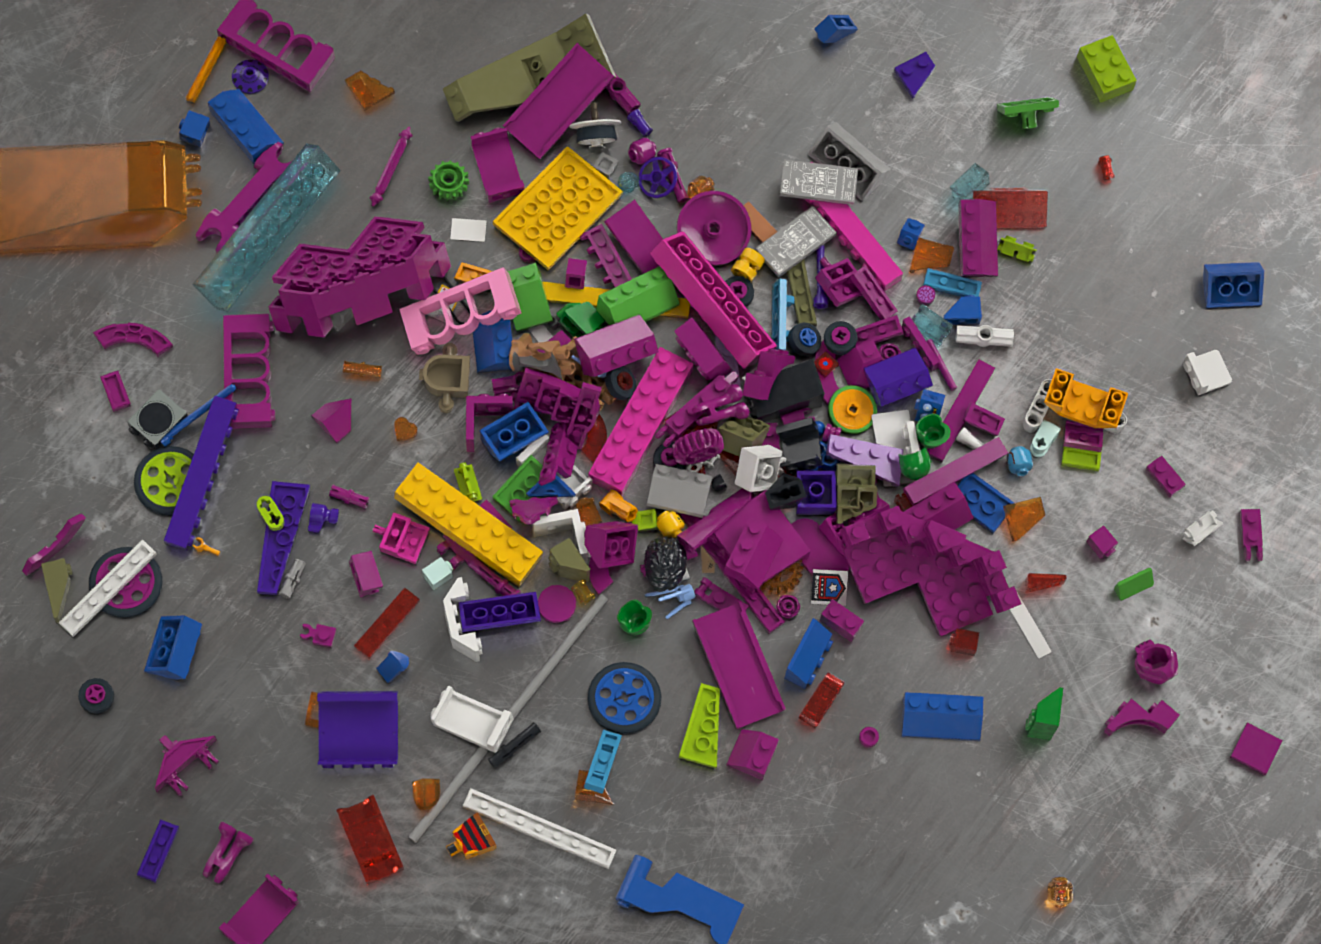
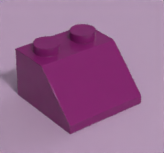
(753, 753)

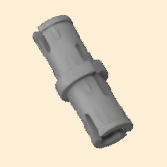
(292, 578)

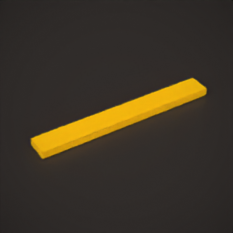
(560, 294)

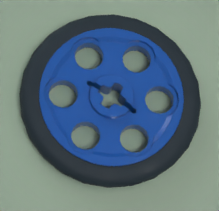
(630, 672)

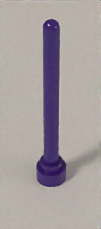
(820, 300)

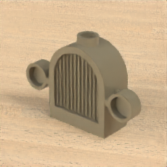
(447, 376)

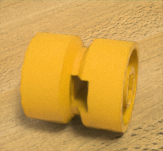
(749, 263)

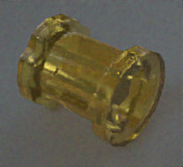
(583, 592)

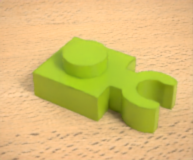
(646, 520)

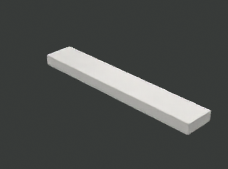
(108, 588)

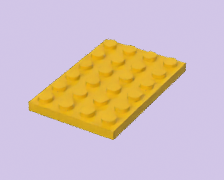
(557, 208)

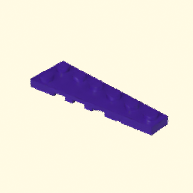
(277, 545)

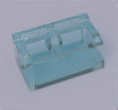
(973, 179)
(932, 325)

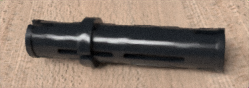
(514, 745)

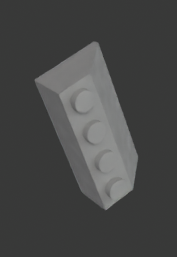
(841, 149)

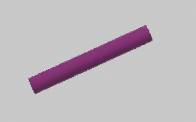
(942, 367)

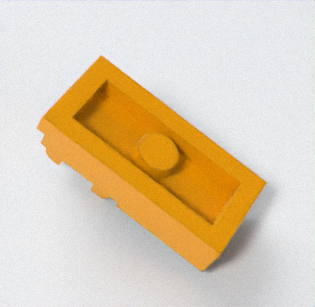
(469, 272)

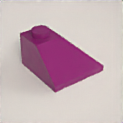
(857, 359)

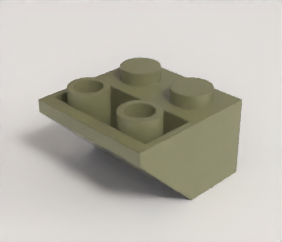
(742, 433)

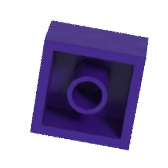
(820, 492)

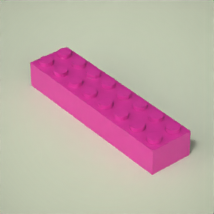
(712, 299)
(640, 421)

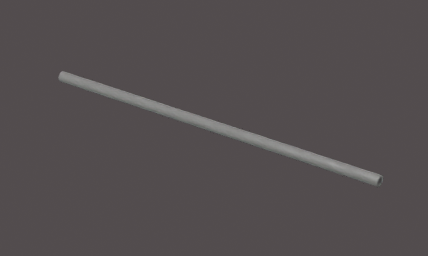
(514, 709)

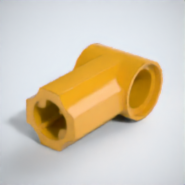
(615, 504)

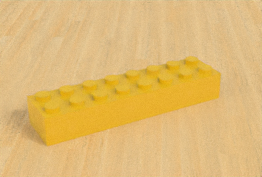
(468, 524)

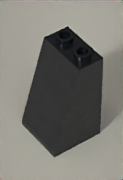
(792, 390)

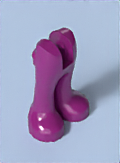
(732, 395)
(227, 834)

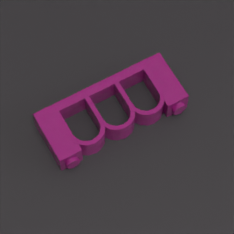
(246, 13)
(249, 327)

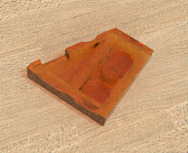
(931, 255)
(1023, 516)

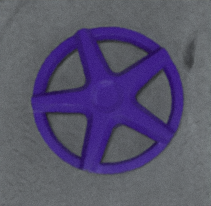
(657, 177)

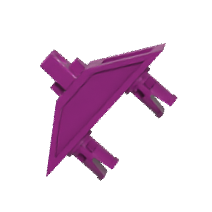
(178, 756)

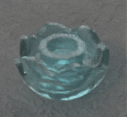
(628, 181)

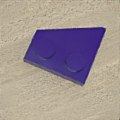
(915, 72)

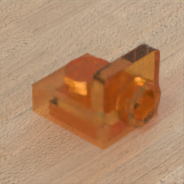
(588, 511)

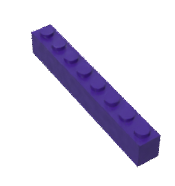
(200, 473)

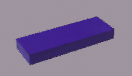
(158, 851)

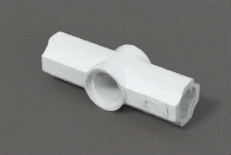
(996, 336)

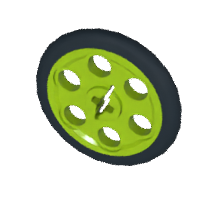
(143, 482)

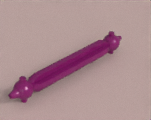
(390, 166)

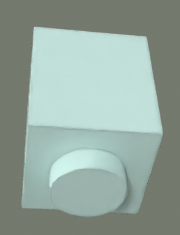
(438, 573)

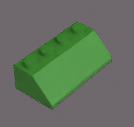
(643, 296)

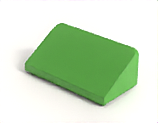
(1134, 584)

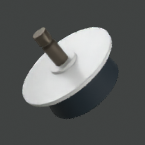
(595, 131)

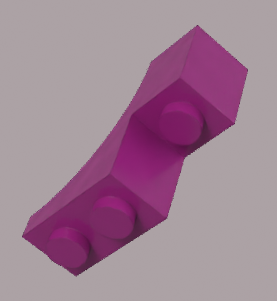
(770, 364)
(1131, 713)

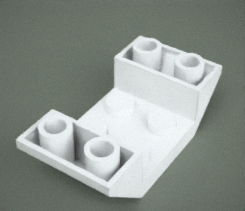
(467, 643)

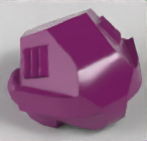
(1156, 662)

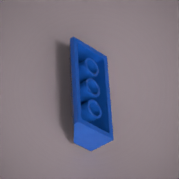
(243, 123)
(942, 716)

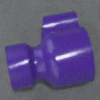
(320, 514)

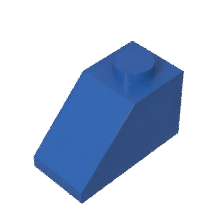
(835, 28)
(965, 311)

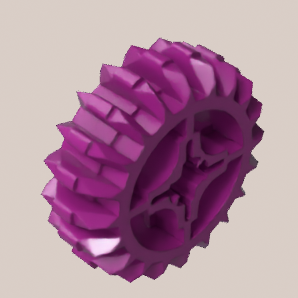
(698, 446)

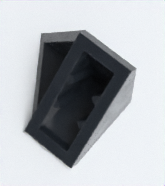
(785, 492)

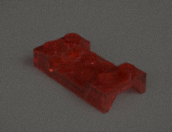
(370, 840)

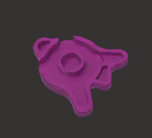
(531, 509)

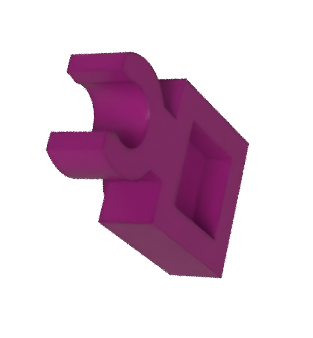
(321, 636)

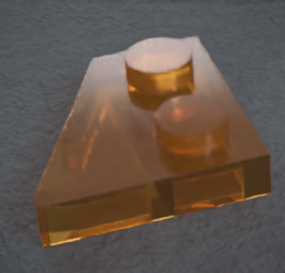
(368, 90)

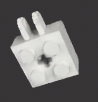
(759, 467)

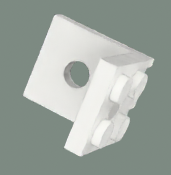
(562, 522)

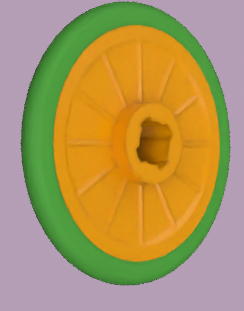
(857, 398)

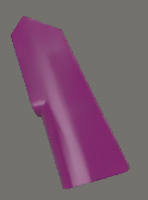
(698, 533)

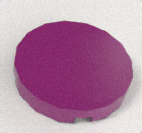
(557, 604)

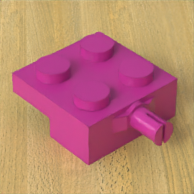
(402, 538)

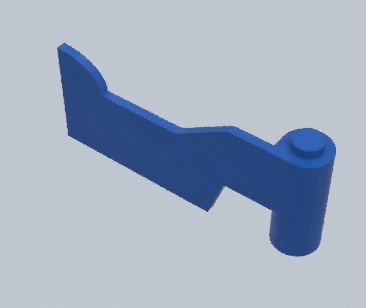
(679, 895)

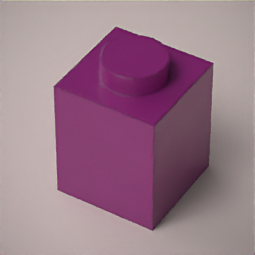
(576, 273)
(1102, 542)

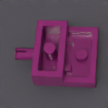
(837, 282)

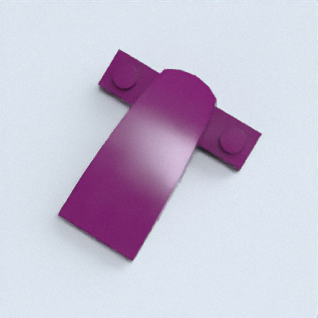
(562, 401)

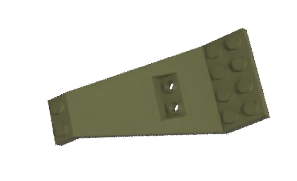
(515, 76)

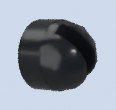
(718, 483)

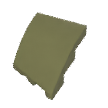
(854, 490)

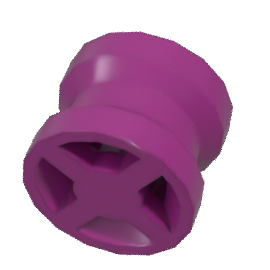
(830, 430)

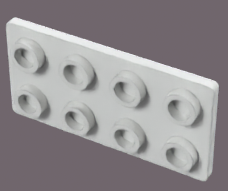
(896, 431)

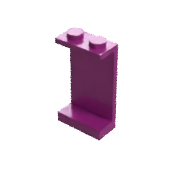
(496, 164)
(261, 913)

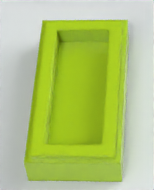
(1081, 459)

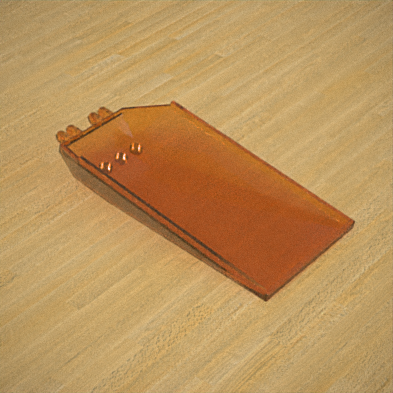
(93, 194)

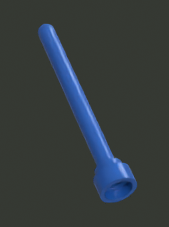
(196, 414)

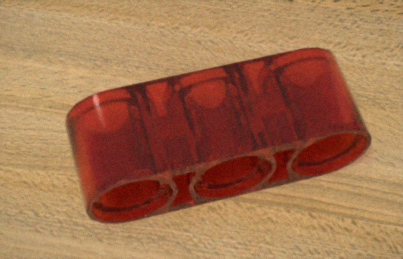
(821, 700)

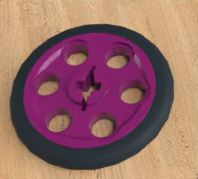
(128, 606)

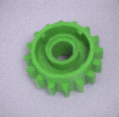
(445, 171)

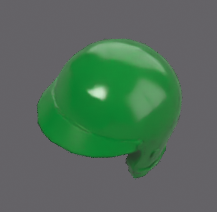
(932, 431)
(915, 465)
(634, 617)

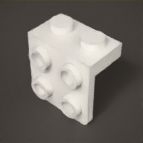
(1206, 371)

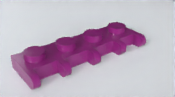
(608, 256)

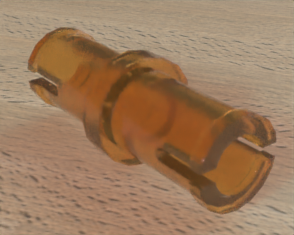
(362, 369)

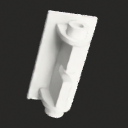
(1196, 533)

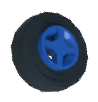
(802, 332)

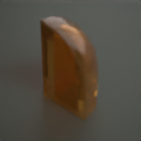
(426, 793)

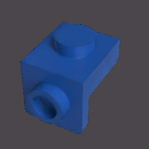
(910, 233)

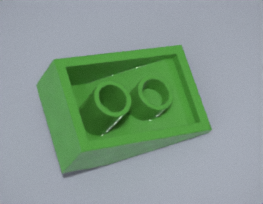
(531, 297)

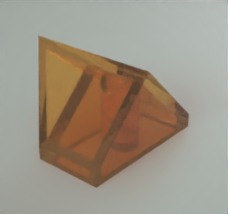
(589, 795)

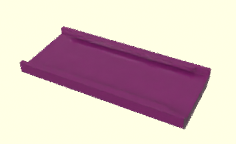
(558, 101)
(739, 665)

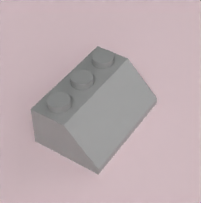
(679, 490)

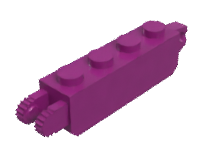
(684, 417)

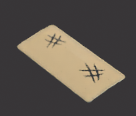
(708, 564)

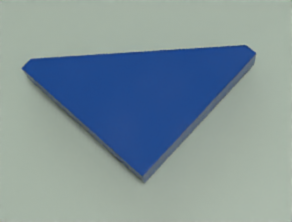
(555, 488)

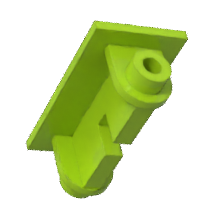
(1010, 246)
(467, 481)

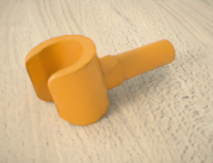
(203, 546)

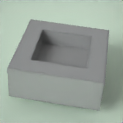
(605, 164)

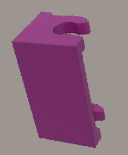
(365, 573)

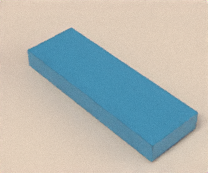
(951, 283)

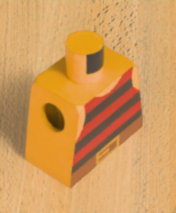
(471, 838)

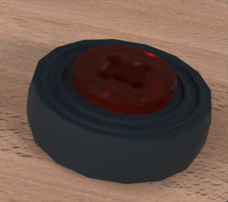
(620, 383)

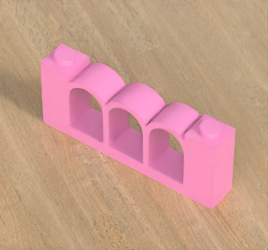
(505, 307)

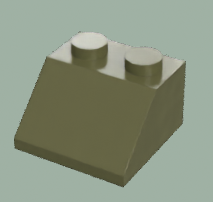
(568, 562)

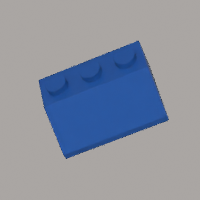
(1233, 284)
(492, 346)
(512, 432)
(173, 647)
(809, 655)

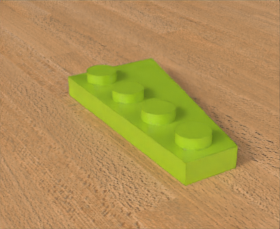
(702, 732)

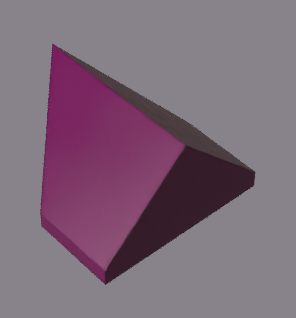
(335, 418)

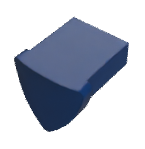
(393, 665)

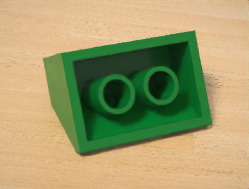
(1045, 717)

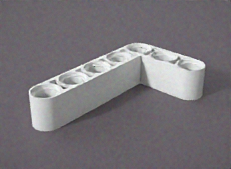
(1038, 414)

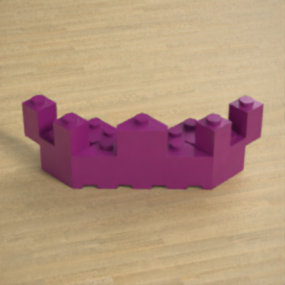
(330, 279)
(949, 569)

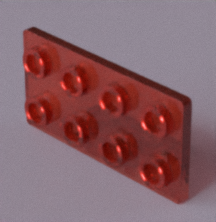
(1017, 206)

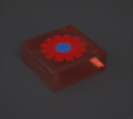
(825, 364)

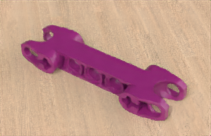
(229, 220)

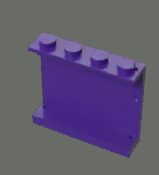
(358, 728)

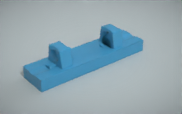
(780, 301)
(602, 761)

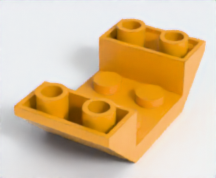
(1084, 402)

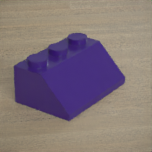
(897, 377)

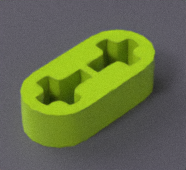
(273, 511)

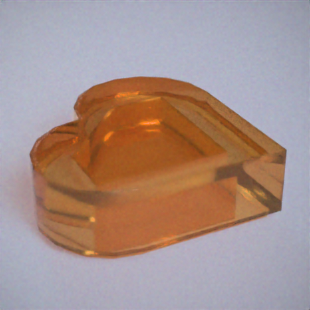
(404, 429)

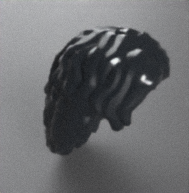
(667, 559)

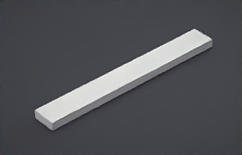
(539, 828)

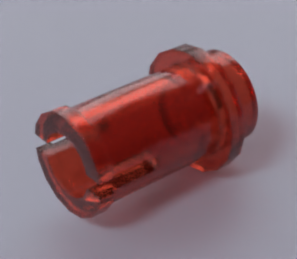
(1106, 167)

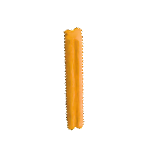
(206, 69)

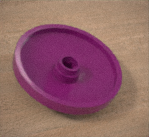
(716, 226)

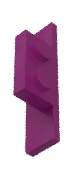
(559, 455)

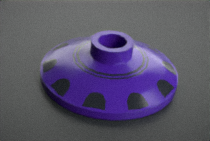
(254, 82)

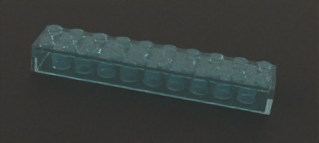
(266, 227)

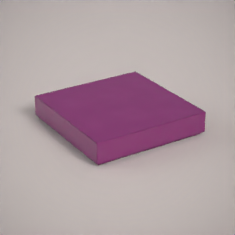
(1256, 748)

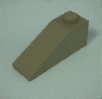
(58, 582)

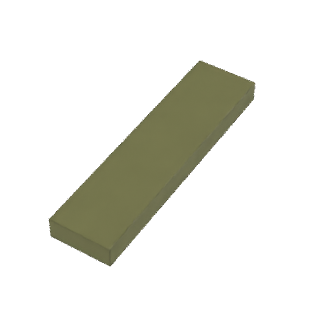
(802, 295)

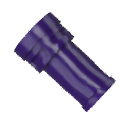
(637, 119)

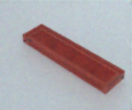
(387, 623)

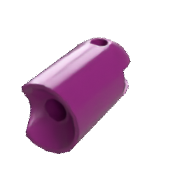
(796, 415)

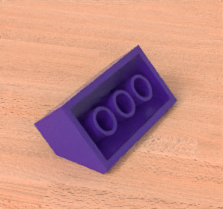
(499, 612)

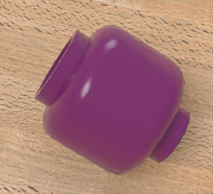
(642, 150)

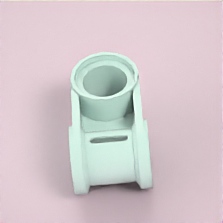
(1045, 437)

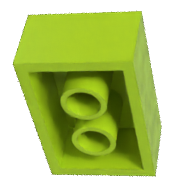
(1106, 68)

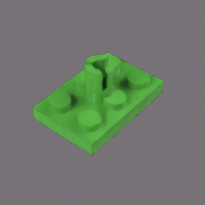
(1028, 109)

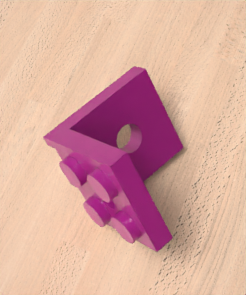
(484, 406)

